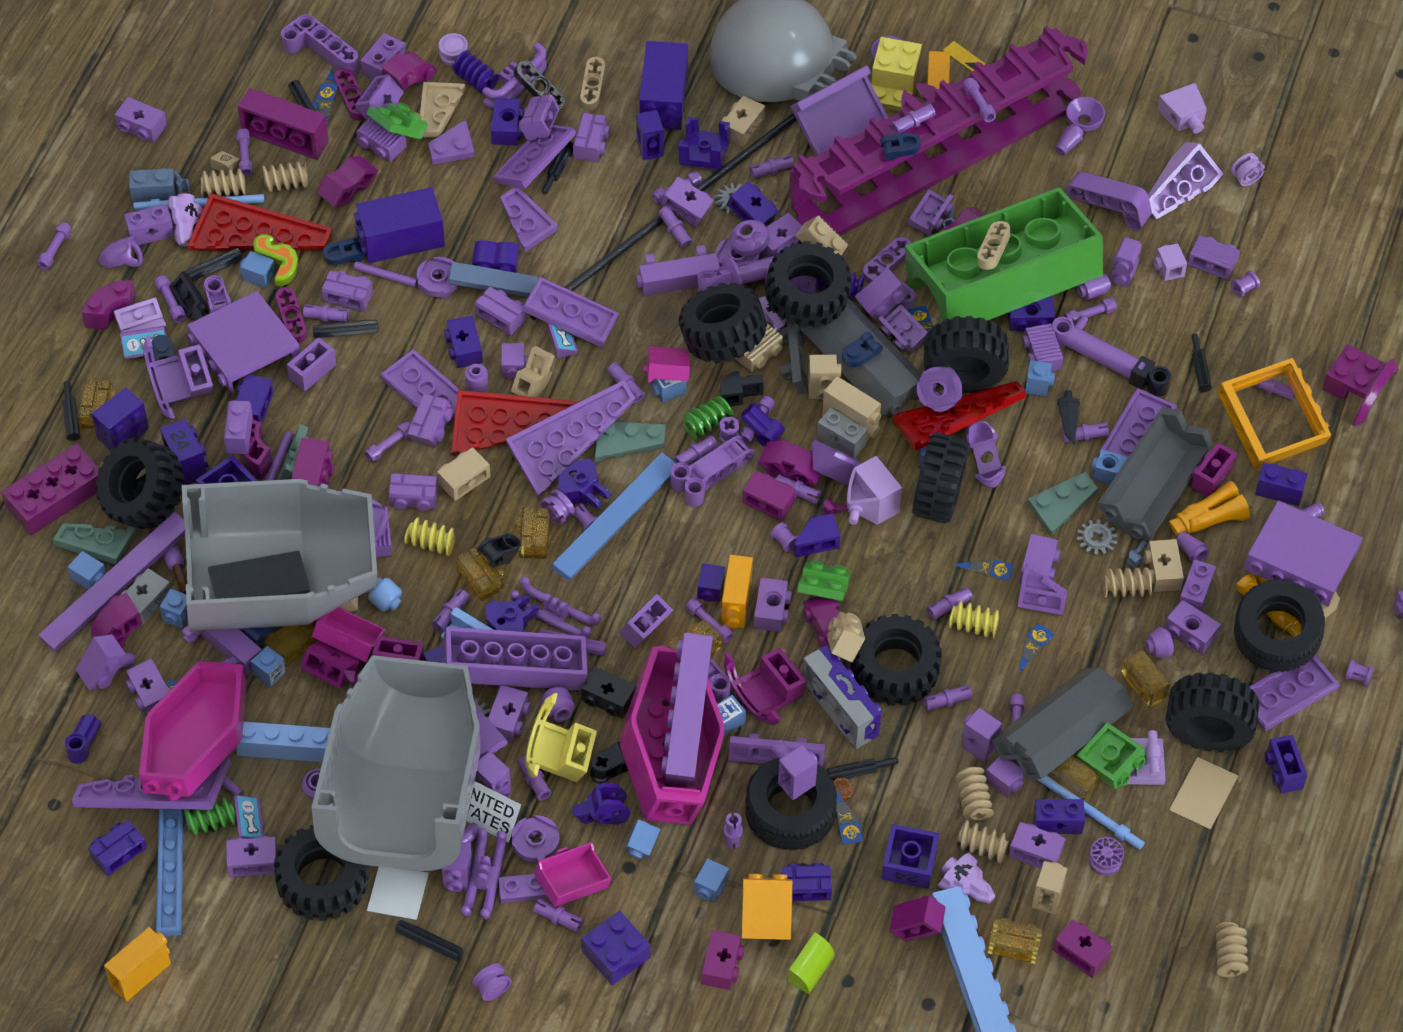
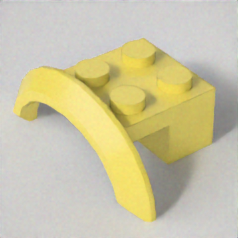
(558, 749)

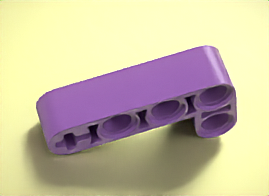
(311, 33)
(1112, 195)

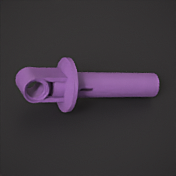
(731, 273)

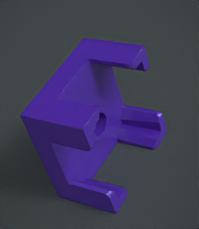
(702, 147)

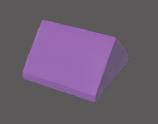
(833, 462)

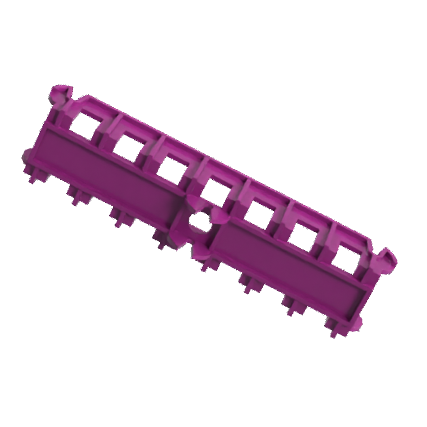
(1000, 84)

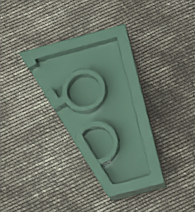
(289, 463)
(100, 543)

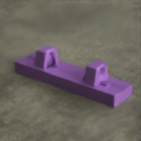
(747, 749)

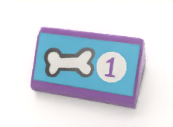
(133, 341)
(562, 341)
(248, 816)

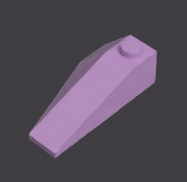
(1184, 177)

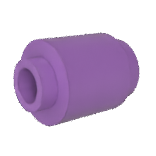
(1094, 287)
(476, 378)

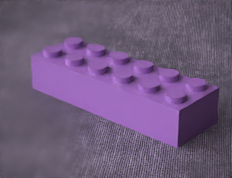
(517, 657)
(688, 711)

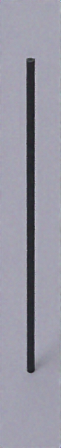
(658, 220)

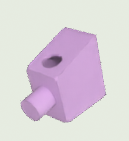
(1183, 108)

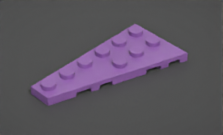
(558, 441)
(130, 794)

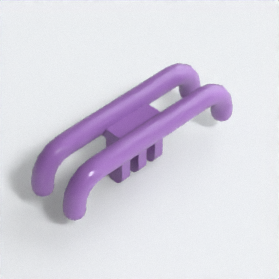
(513, 86)
(555, 611)
(483, 875)

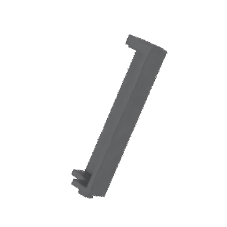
(885, 377)
(1155, 474)
(1063, 722)

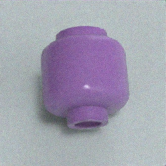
(564, 704)

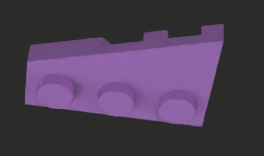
(527, 219)

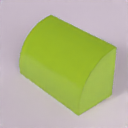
(811, 963)

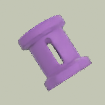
(1245, 284)
(728, 429)
(784, 537)
(1359, 672)

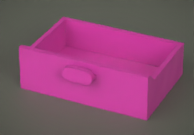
(667, 364)
(348, 633)
(572, 874)

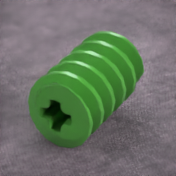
(705, 416)
(204, 818)

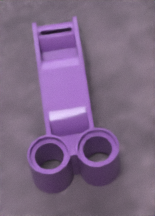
(709, 470)

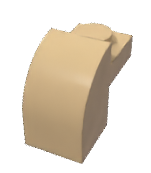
(536, 374)

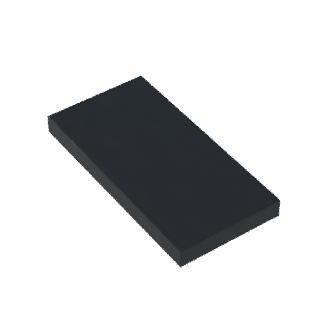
(260, 577)

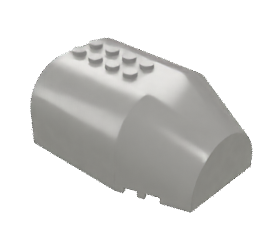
(274, 518)
(399, 766)

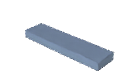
(484, 277)

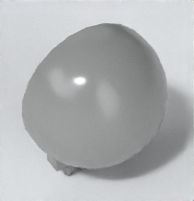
(775, 50)

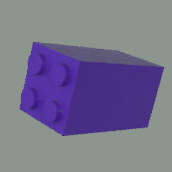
(665, 81)
(399, 225)

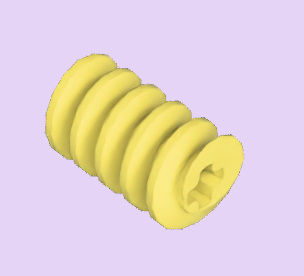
(430, 537)
(975, 619)

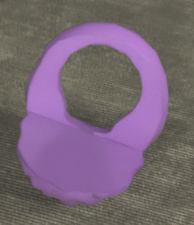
(120, 253)

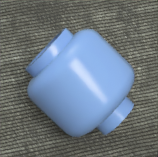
(385, 595)

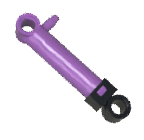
(1139, 371)

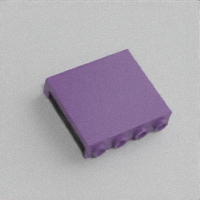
(838, 110)
(241, 338)
(1303, 551)

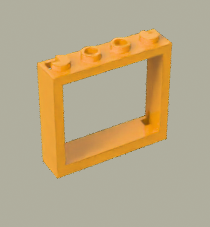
(1243, 426)

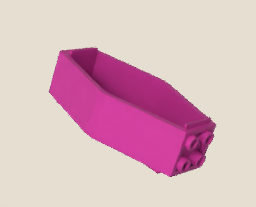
(644, 738)

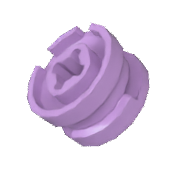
(450, 47)
(1247, 169)

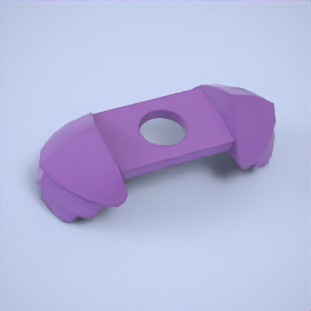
(982, 441)

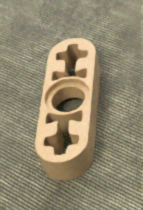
(594, 90)
(1001, 228)

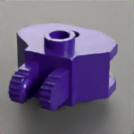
(583, 484)
(508, 615)
(603, 805)

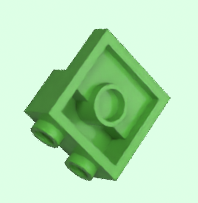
(399, 119)
(824, 580)
(1112, 756)

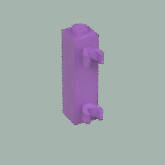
(674, 274)
(229, 642)

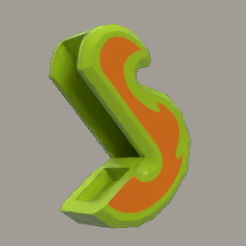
(282, 254)

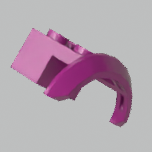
(1360, 375)
(393, 648)
(767, 687)

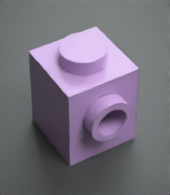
(1170, 262)

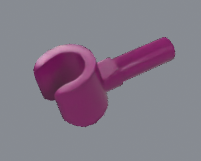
(831, 508)

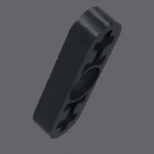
(533, 71)

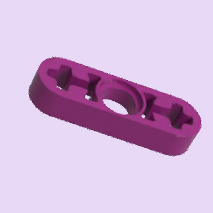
(343, 89)
(292, 307)

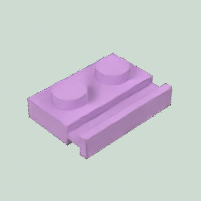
(140, 316)

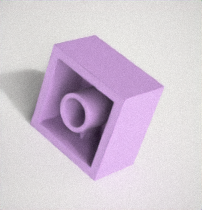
(873, 493)

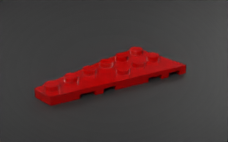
(235, 224)
(491, 418)
(920, 423)

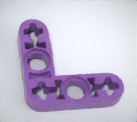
(878, 266)

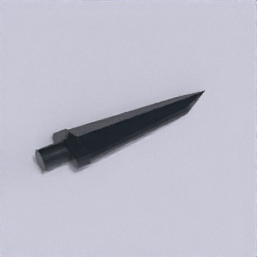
(1069, 414)

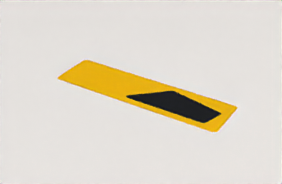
(962, 55)

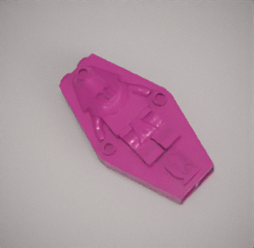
(193, 729)

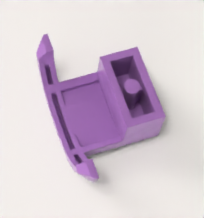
(177, 376)

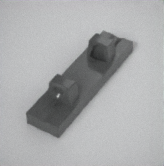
(797, 368)

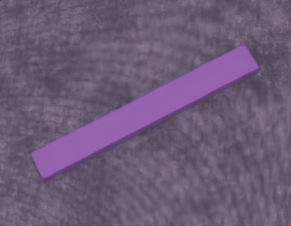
(113, 582)

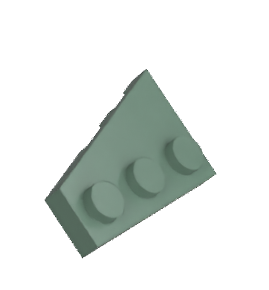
(629, 438)
(1059, 502)

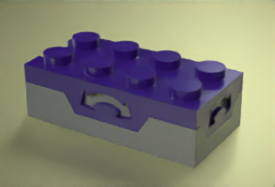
(842, 697)

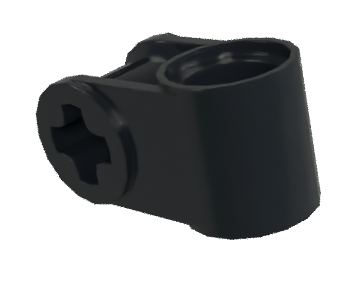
(499, 549)
(608, 764)

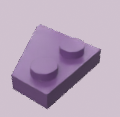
(452, 145)
(1041, 592)

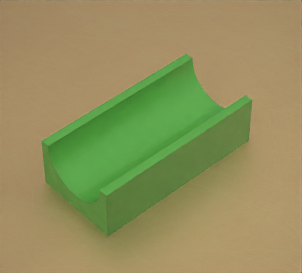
(1046, 254)

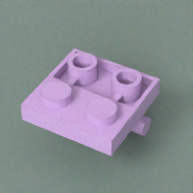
(1154, 768)

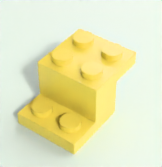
(894, 71)

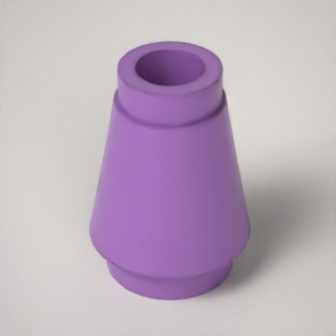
(1070, 138)
(1192, 547)

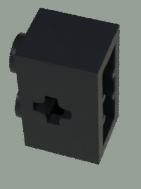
(607, 692)

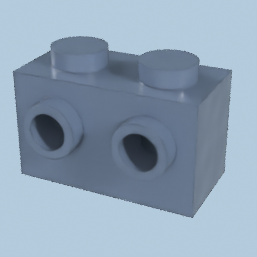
(152, 184)

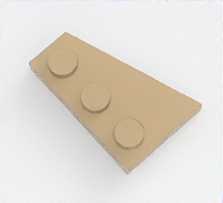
(439, 104)

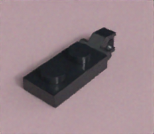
(189, 297)

